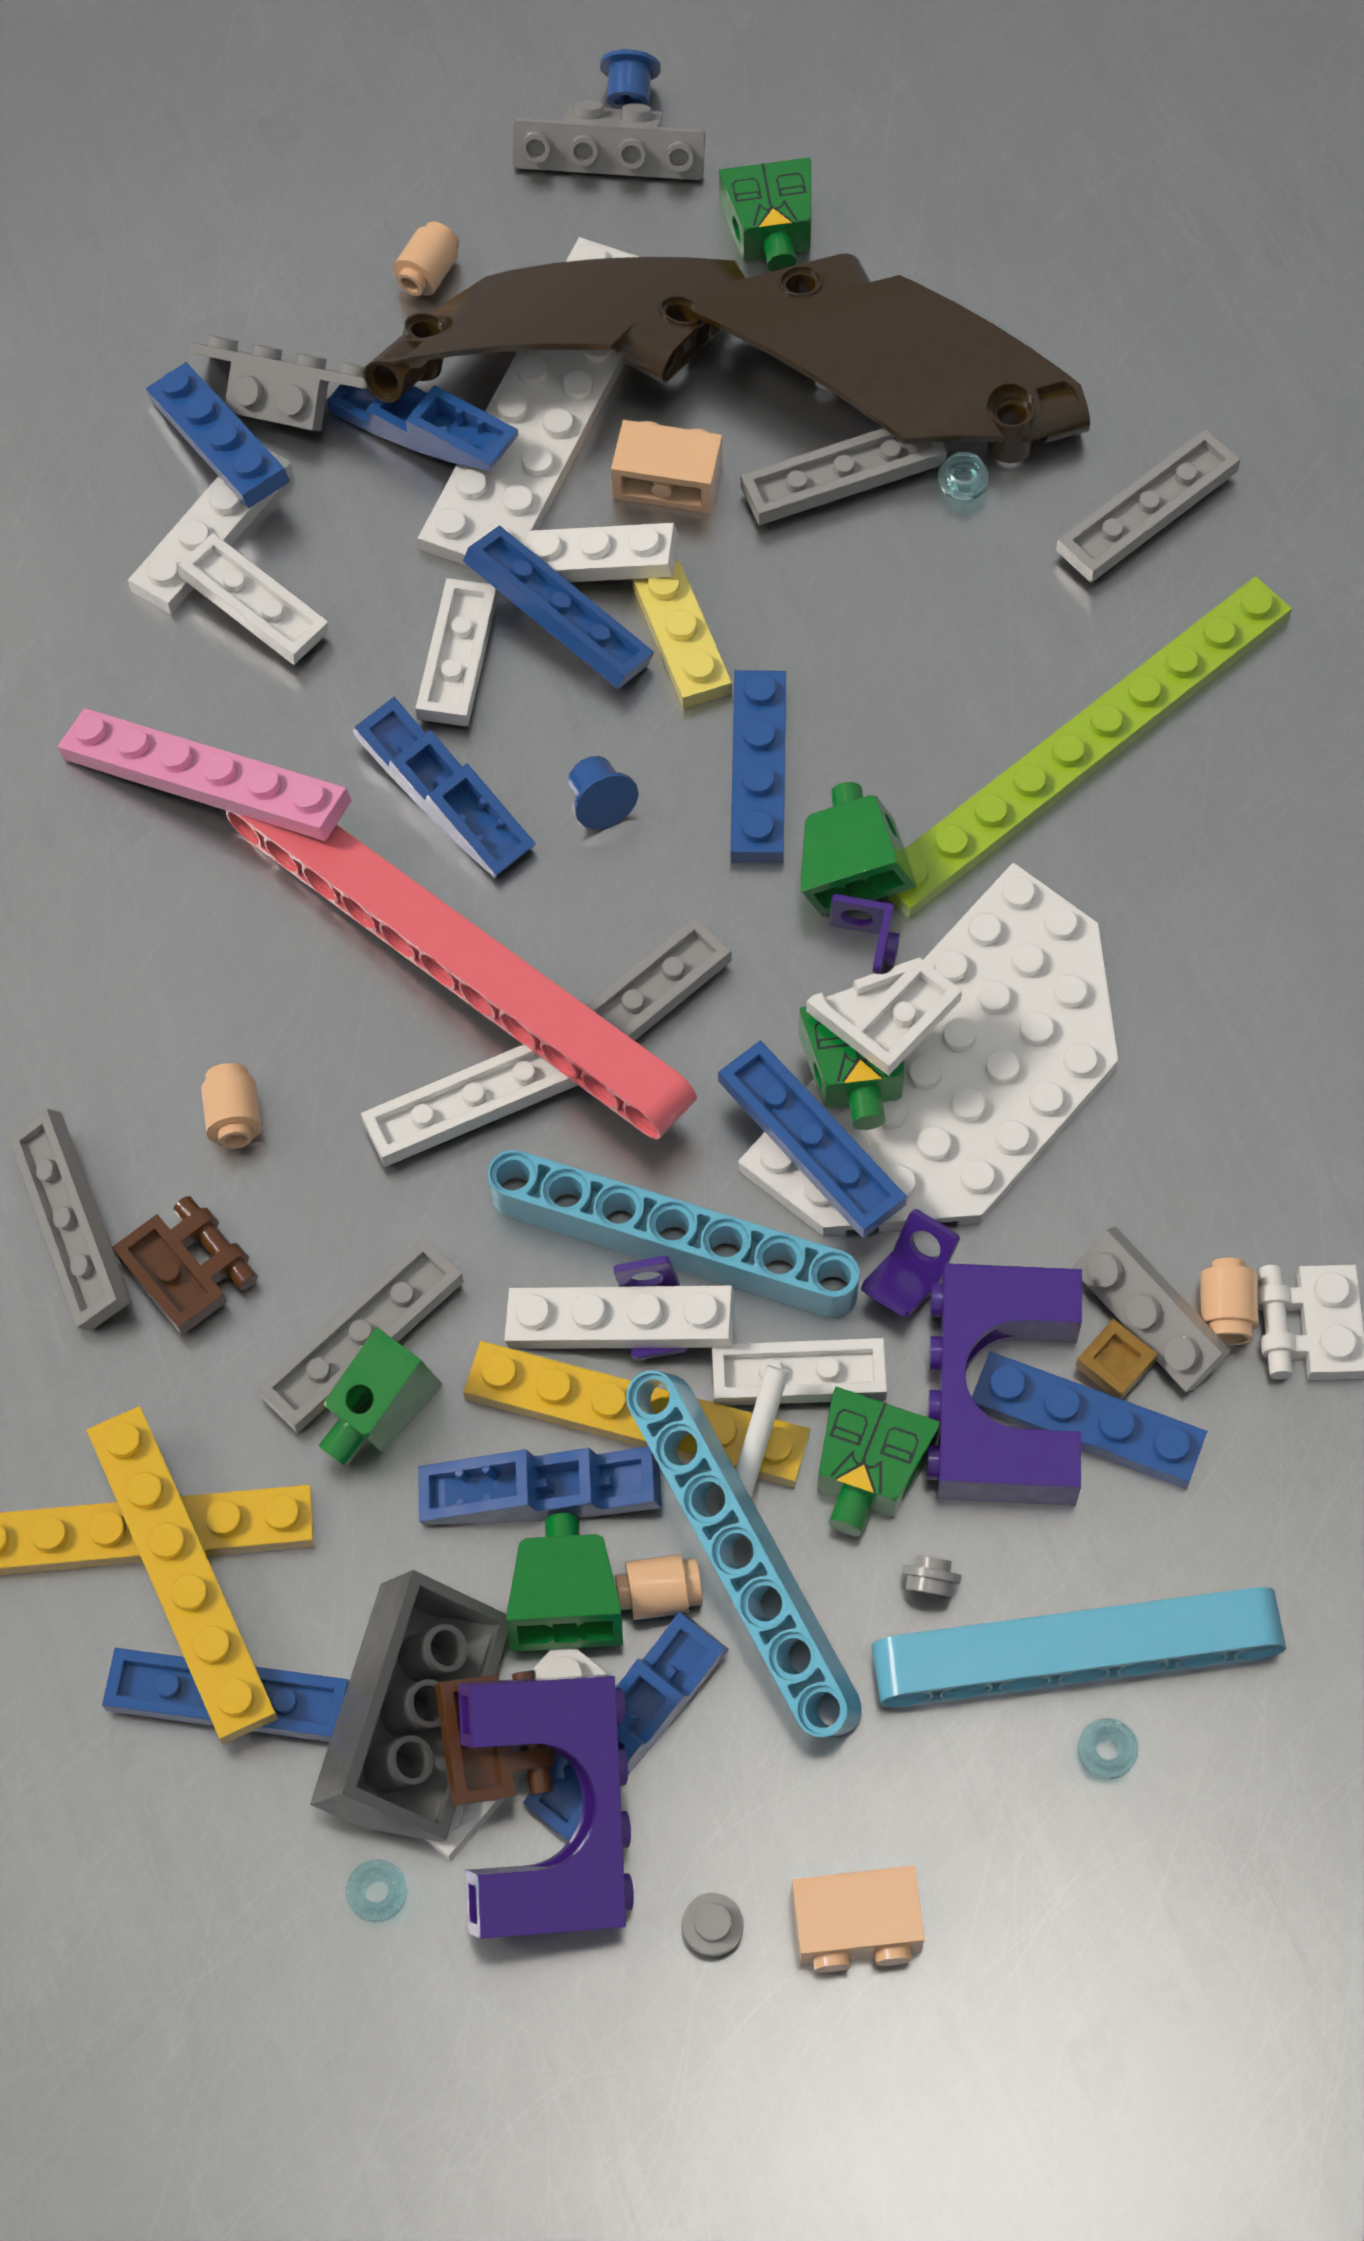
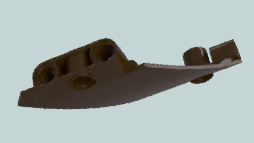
(572, 305)
(902, 355)

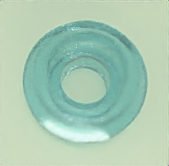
(963, 466)
(1116, 1733)
(367, 1874)

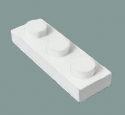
(607, 551)
(253, 598)
(456, 652)
(812, 1369)

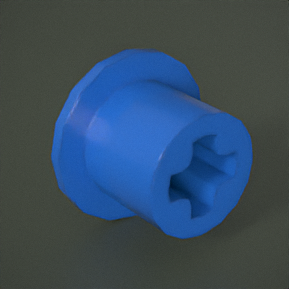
(629, 76)
(601, 793)

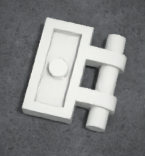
(1329, 1322)

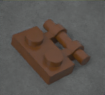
(172, 1275)
(487, 1772)

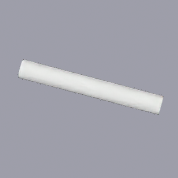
(761, 1426)

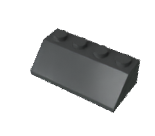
(387, 1743)

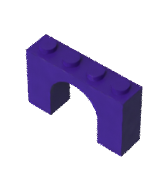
(974, 1453)
(585, 1880)

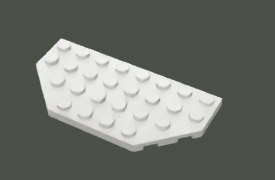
(992, 1075)

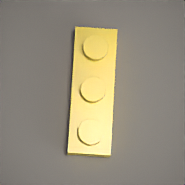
(683, 638)

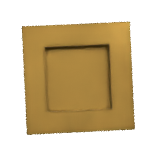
(1116, 1360)

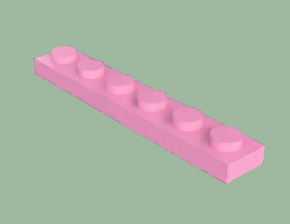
(205, 774)

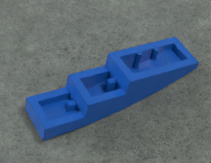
(428, 423)
(443, 788)
(532, 1487)
(654, 1696)

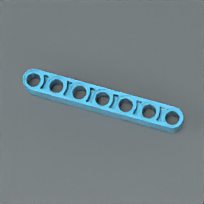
(689, 1254)
(767, 1565)
(1078, 1647)

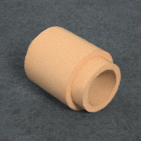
(426, 259)
(230, 1106)
(1230, 1300)
(659, 1586)

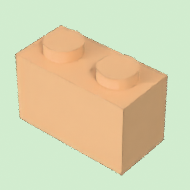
(667, 466)
(858, 1918)

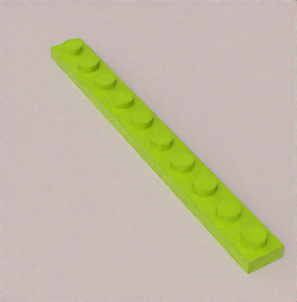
(1089, 741)

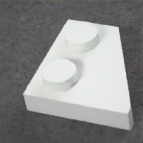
(888, 1012)

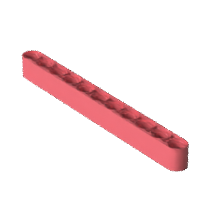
(481, 973)

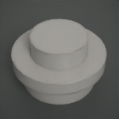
(931, 1576)
(713, 1924)

